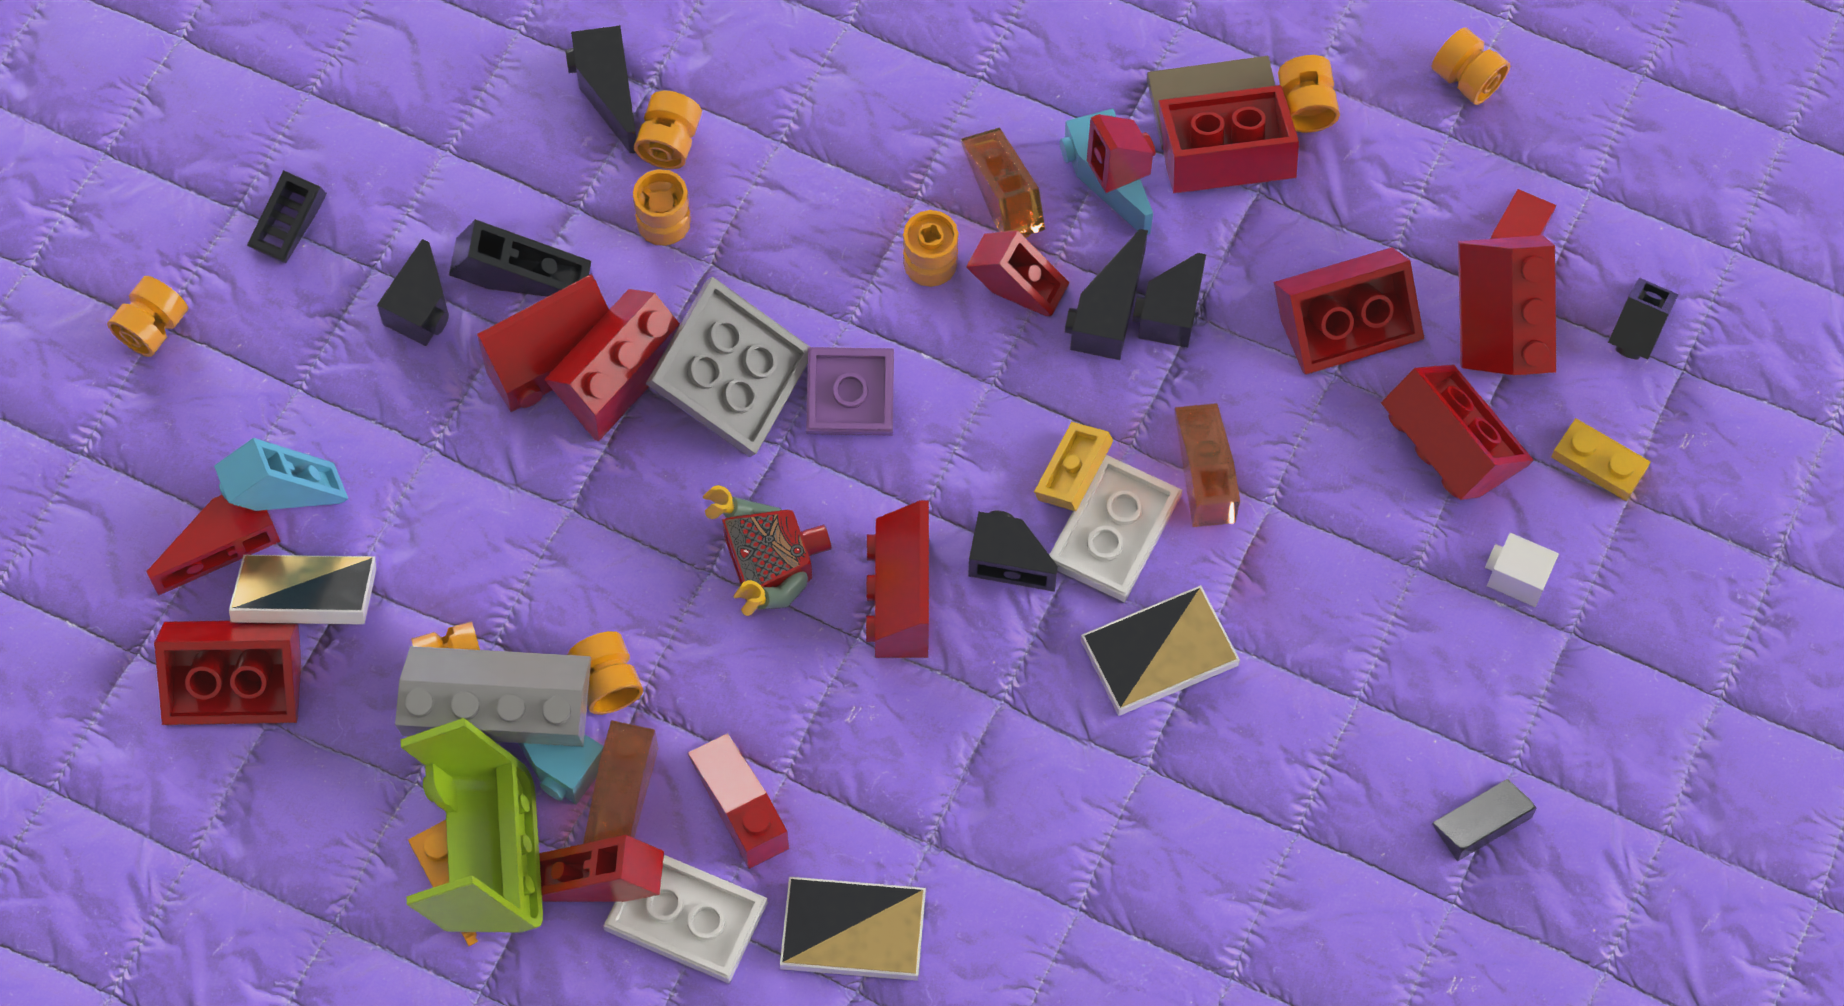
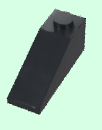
(603, 78)
(513, 262)
(1107, 303)

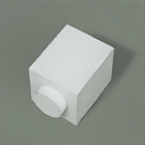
(1520, 568)

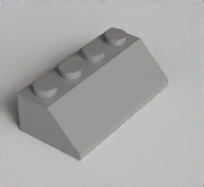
(499, 692)

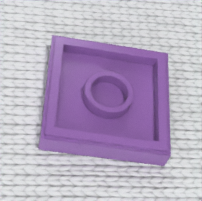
(850, 391)

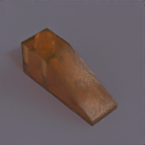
(1004, 183)
(621, 781)

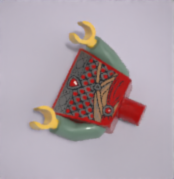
(766, 549)

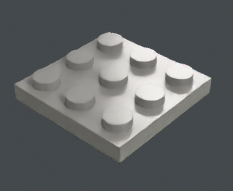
(730, 367)

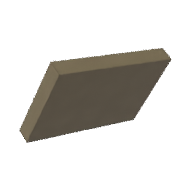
(1207, 79)

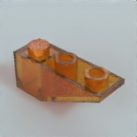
(1207, 465)

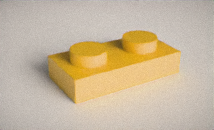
(1600, 459)
(1073, 466)

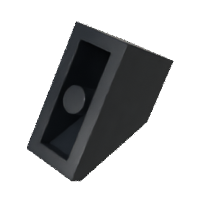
(415, 299)
(1171, 303)
(1642, 319)
(1010, 553)

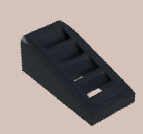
(285, 186)

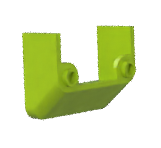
(489, 832)

